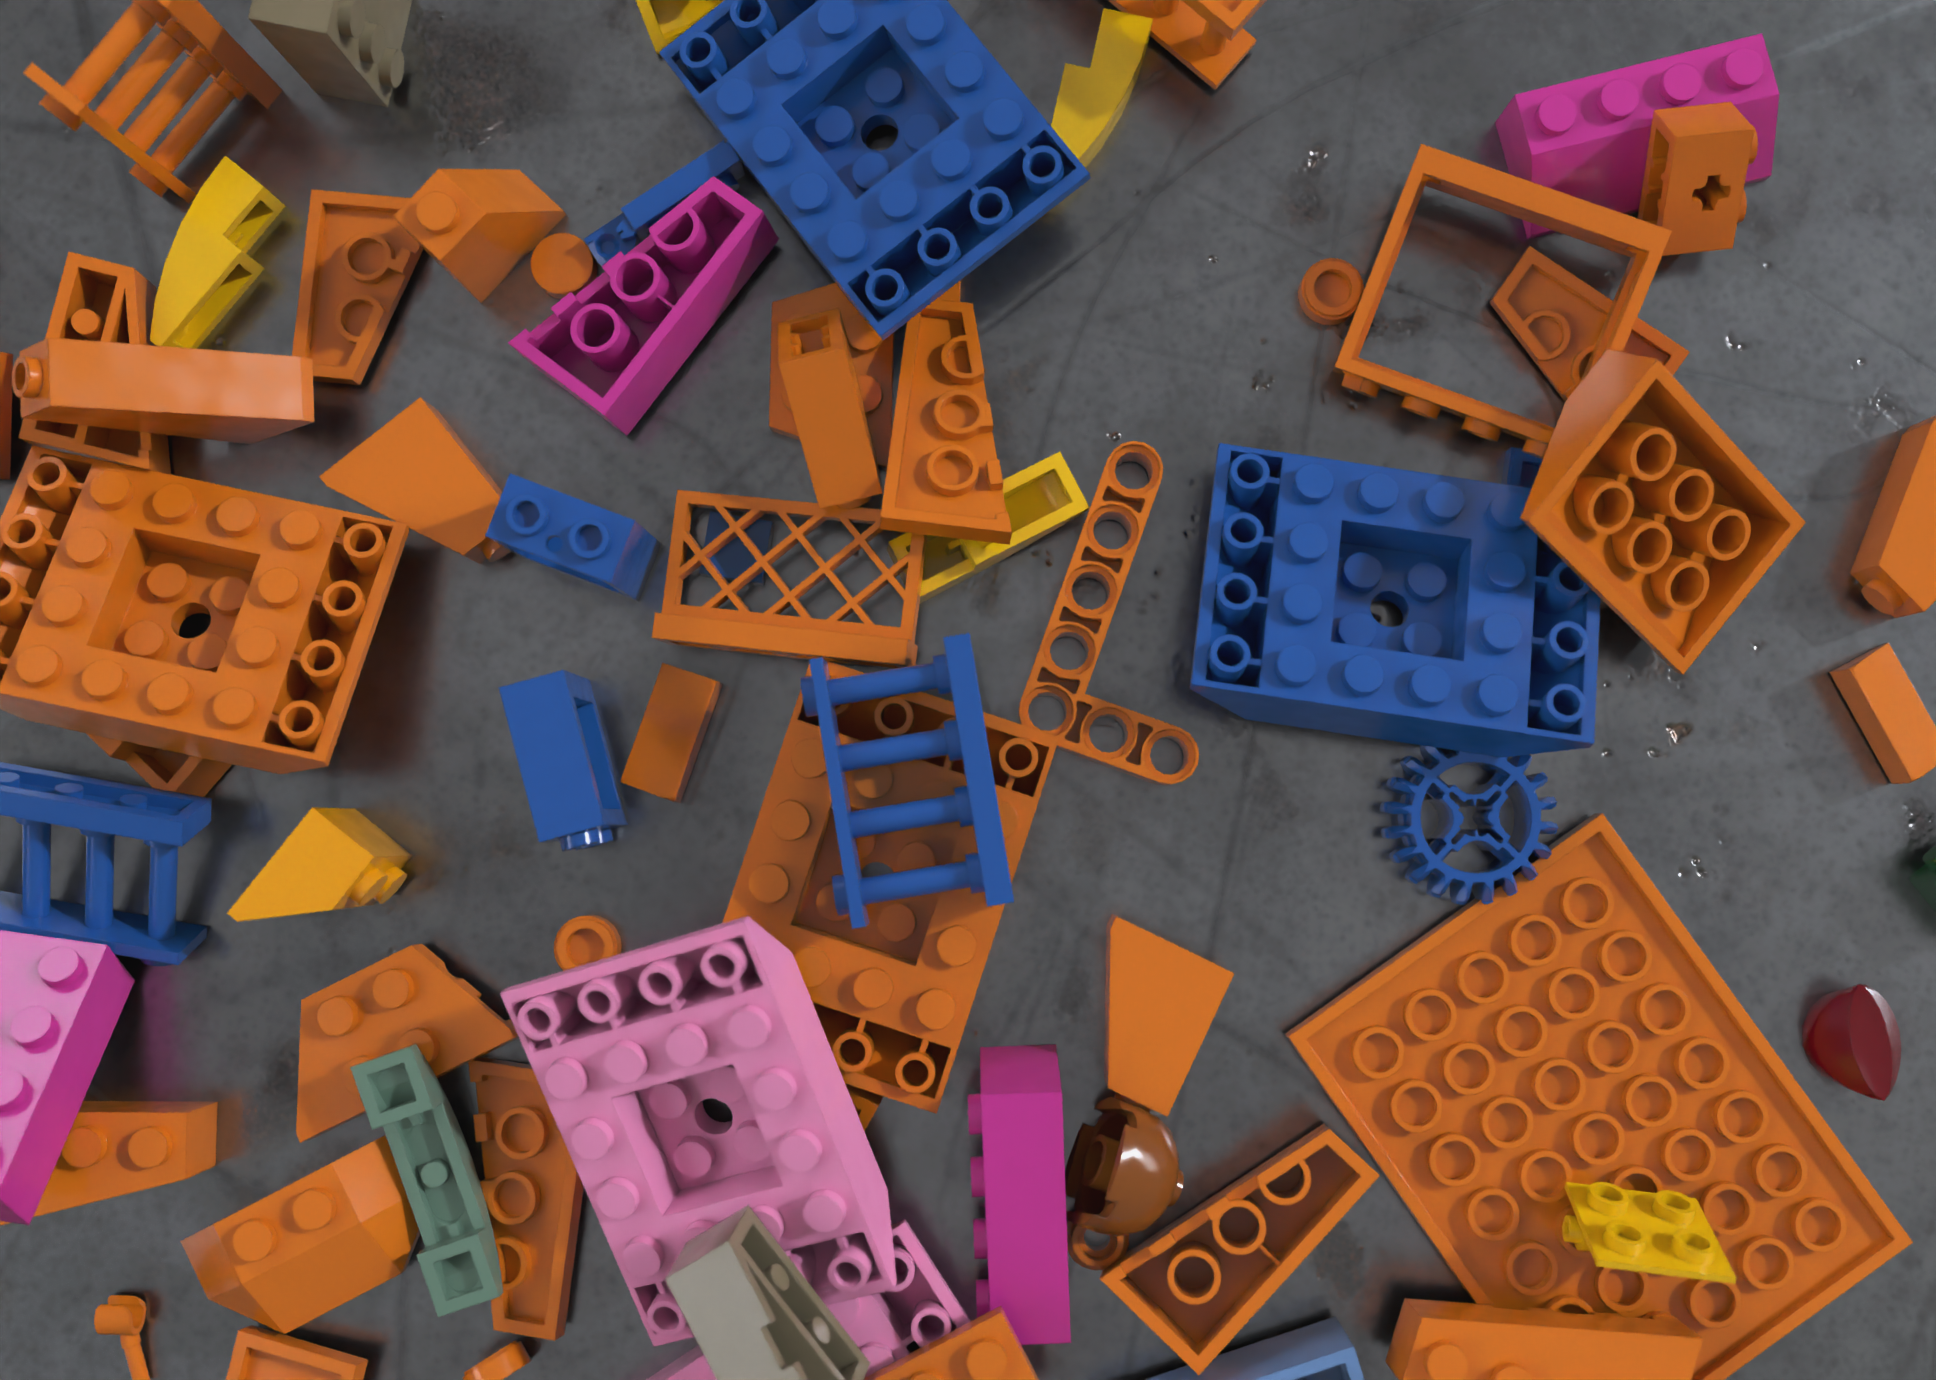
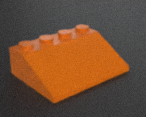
(1656, 506)

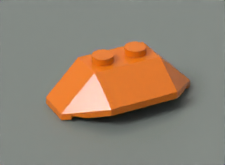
(310, 1242)

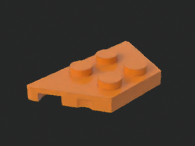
(379, 1011)

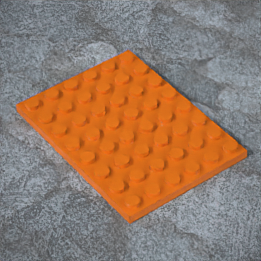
(1584, 1049)

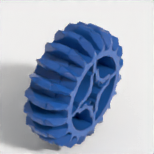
(1510, 854)

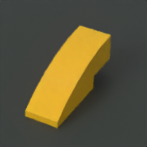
(1096, 96)
(208, 256)
(1037, 504)

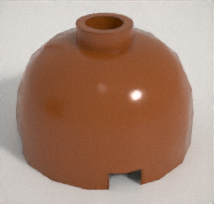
(1122, 1170)

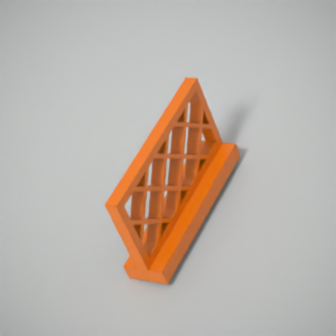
(783, 634)

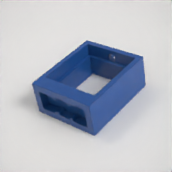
(573, 537)
(564, 760)

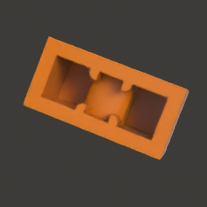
(1697, 175)

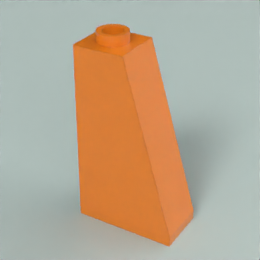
(165, 389)

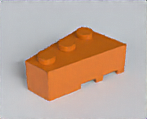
(105, 305)

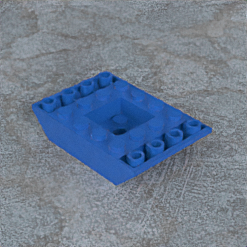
(807, 85)
(1493, 620)

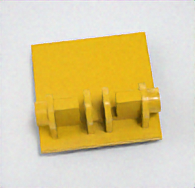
(1644, 1232)

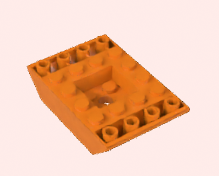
(119, 555)
(906, 981)

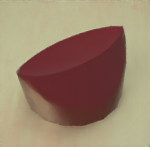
(1854, 1040)

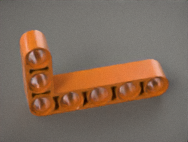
(1090, 627)

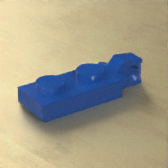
(640, 214)

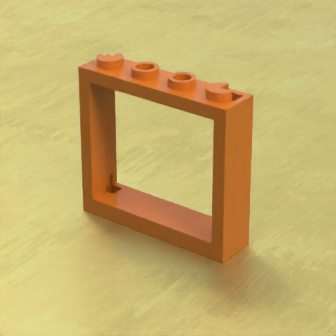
(1525, 201)

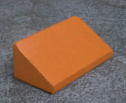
(1889, 713)
(671, 733)

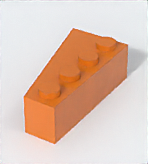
(129, 1149)
(1233, 1251)
(1536, 1344)

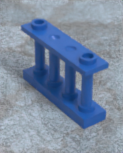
(971, 804)
(101, 812)

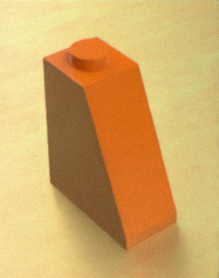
(479, 223)
(828, 409)
(424, 478)
(1900, 542)
(1155, 1013)

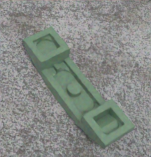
(437, 1175)

